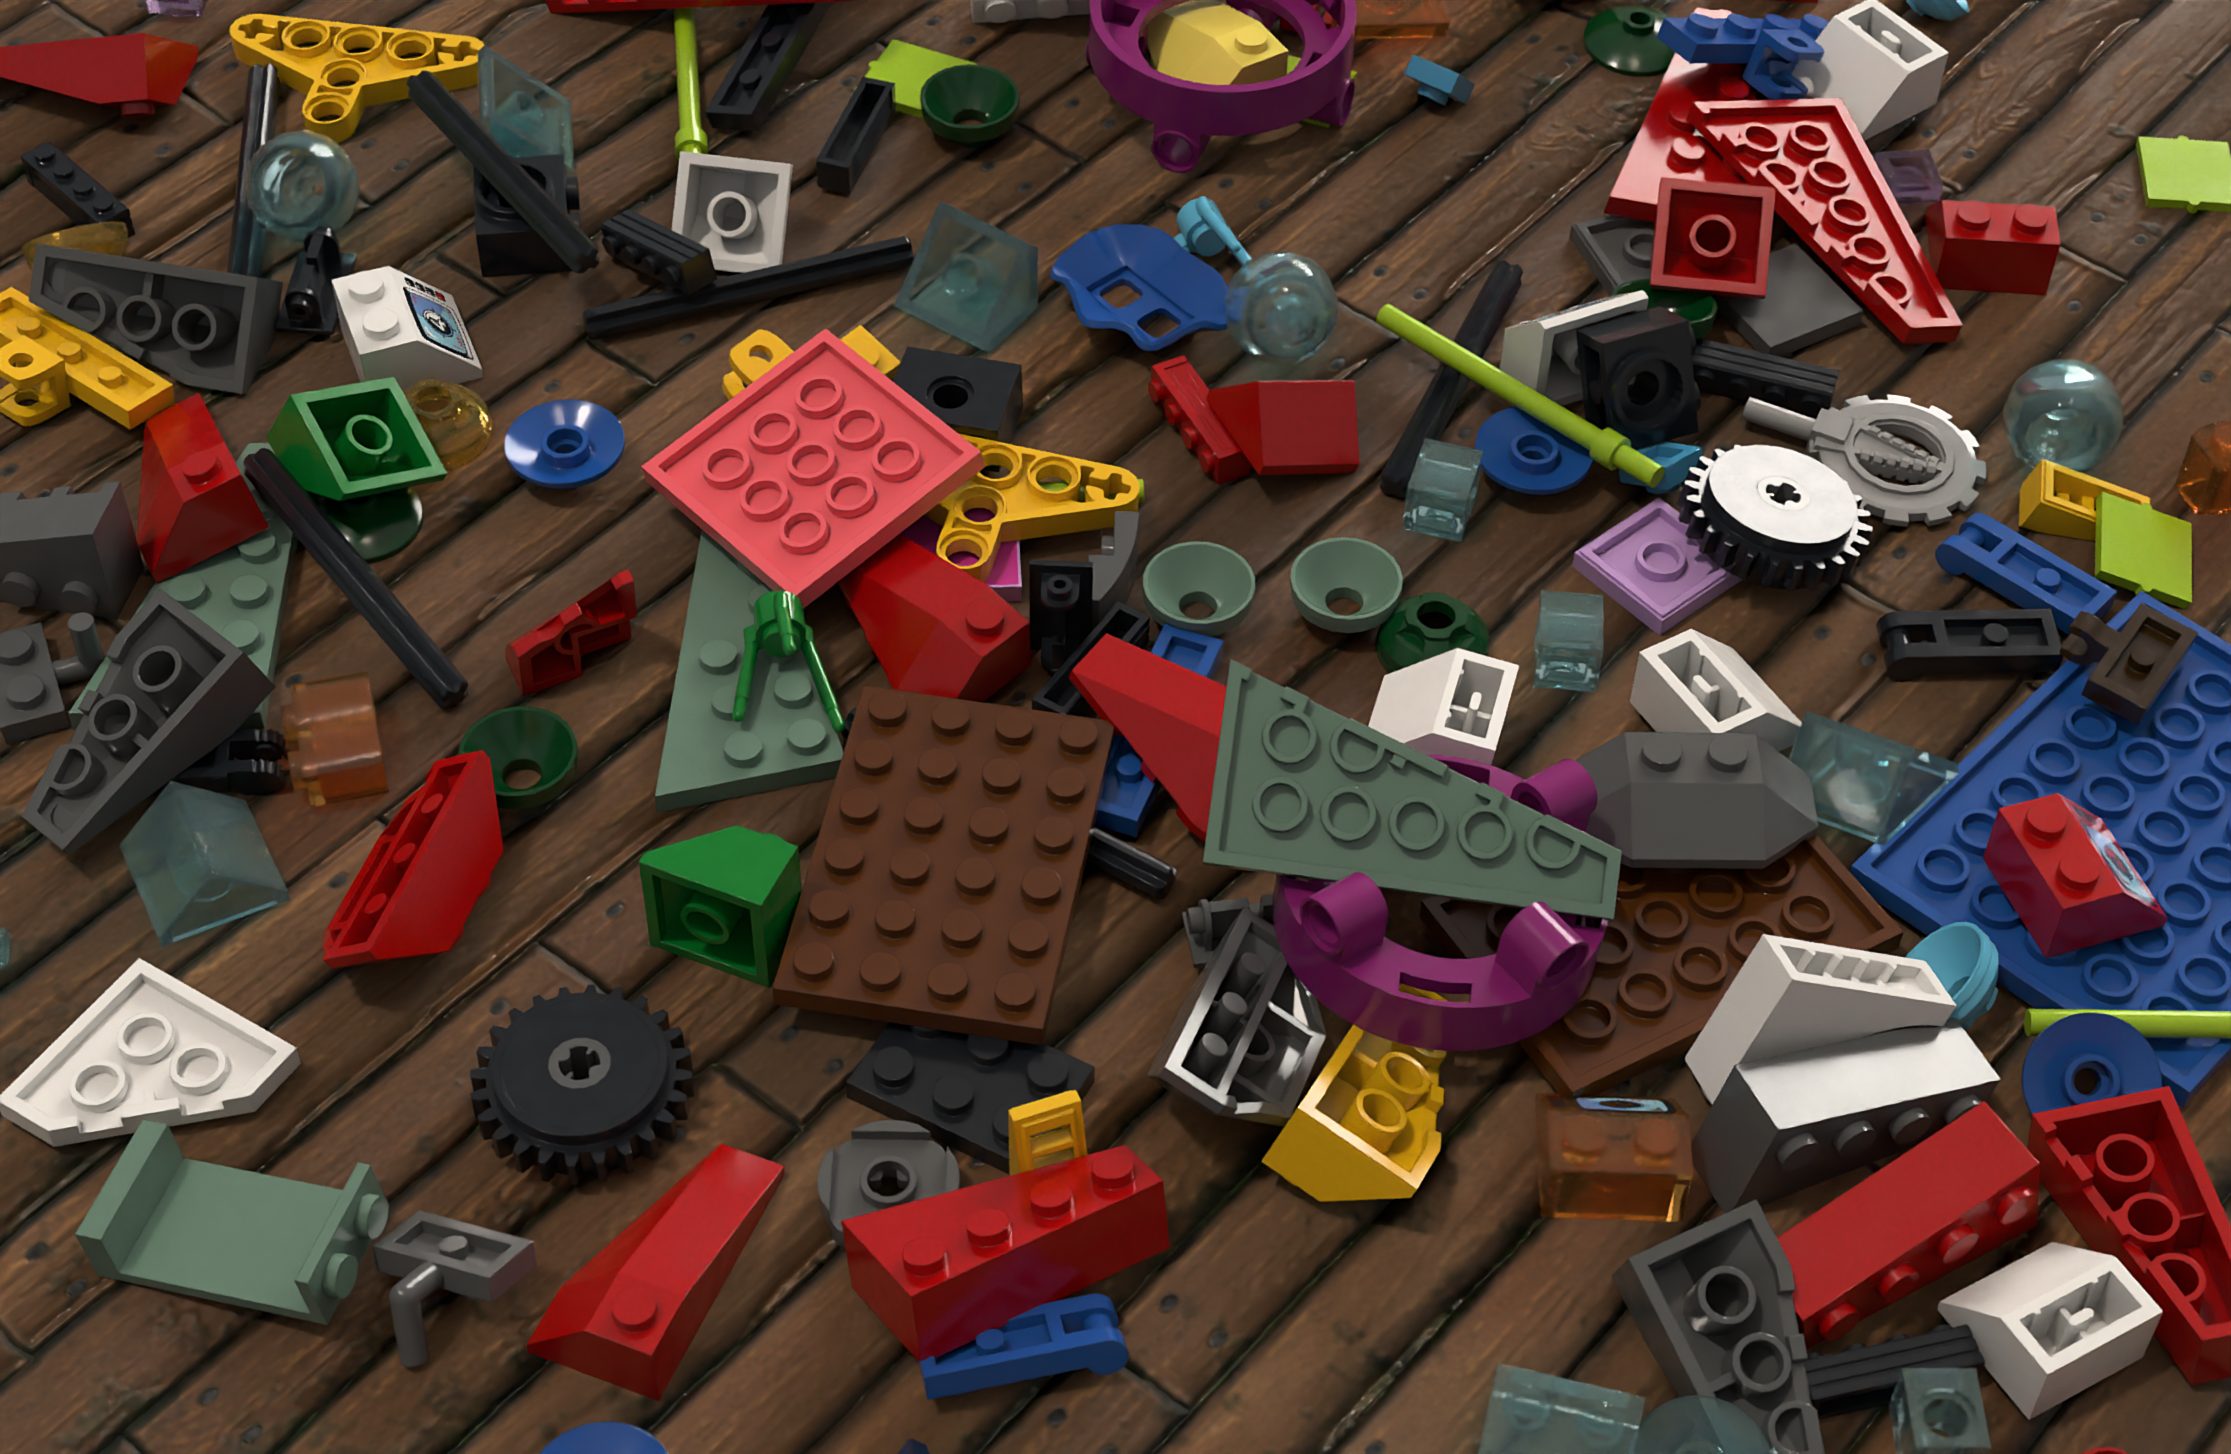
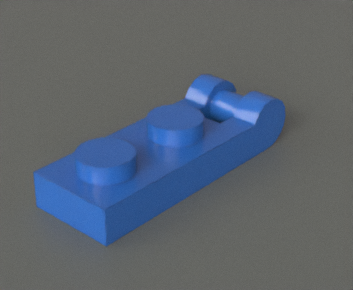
(2023, 571)
(1032, 1345)

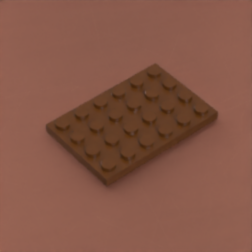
(947, 866)
(1674, 955)

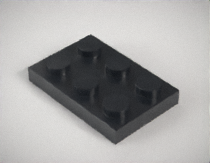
(962, 1084)

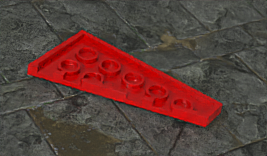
(1669, 142)
(1835, 203)

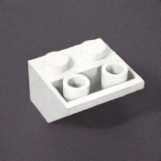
(1876, 67)
(1708, 688)
(1447, 704)
(2055, 1323)

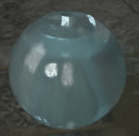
(284, 182)
(1281, 308)
(2063, 415)

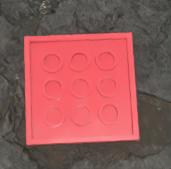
(813, 468)

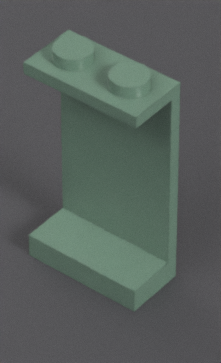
(230, 1230)

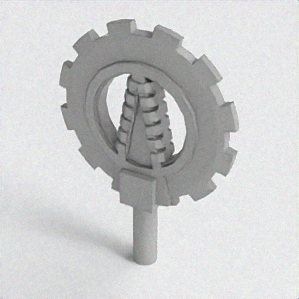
(1861, 444)

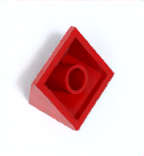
(1712, 238)
(1292, 425)

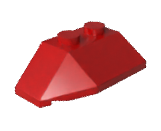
(422, 870)

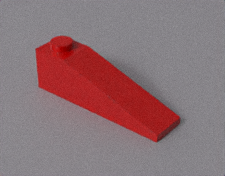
(114, 71)
(190, 491)
(935, 624)
(1164, 715)
(653, 1285)

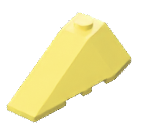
(1214, 45)

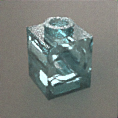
(1442, 489)
(1568, 641)
(1939, 1400)

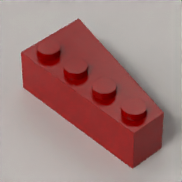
(2143, 1195)
(1911, 1223)
(1003, 1246)

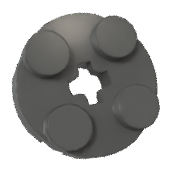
(880, 1152)

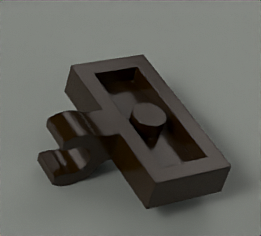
(2131, 662)

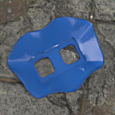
(1153, 267)

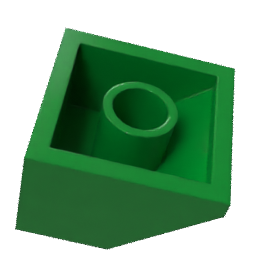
(354, 441)
(724, 900)

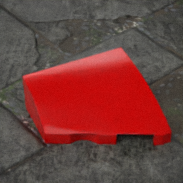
(553, 648)

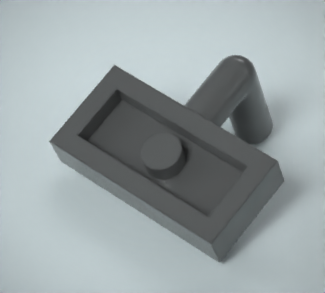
(31, 681)
(449, 1256)

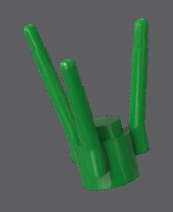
(782, 632)

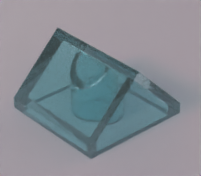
(522, 110)
(971, 279)
(1865, 779)
(199, 862)

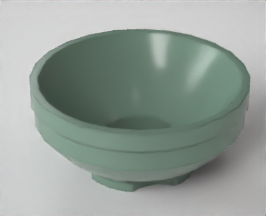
(1350, 571)
(1199, 574)

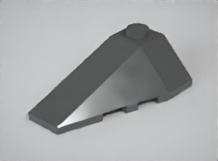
(157, 711)

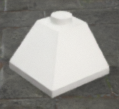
(733, 209)

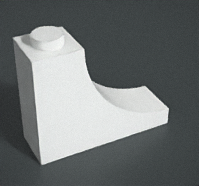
(1809, 997)

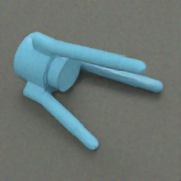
(1206, 231)

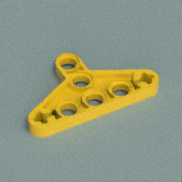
(378, 72)
(1023, 506)

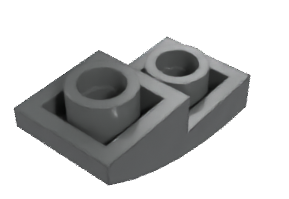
(1116, 566)

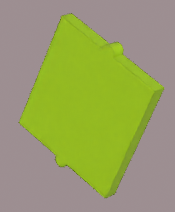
(909, 70)
(2185, 173)
(2143, 550)

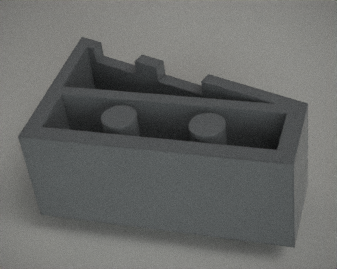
(69, 551)

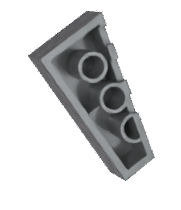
(1835, 1110)

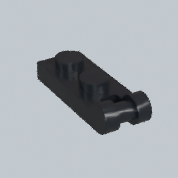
(1969, 642)

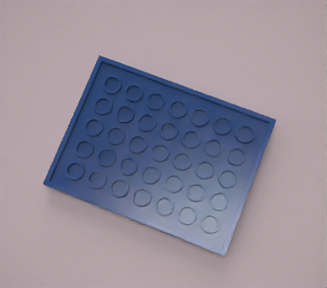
(2164, 801)

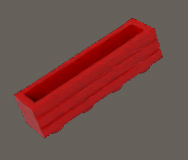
(1185, 405)

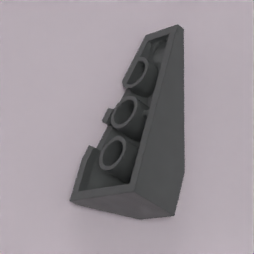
(182, 319)
(1726, 1323)

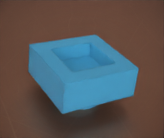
(1438, 82)
(1676, 460)

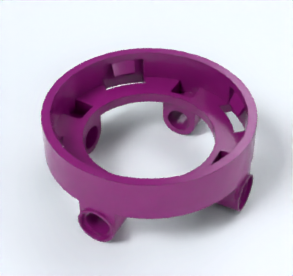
(1192, 112)
(1541, 966)

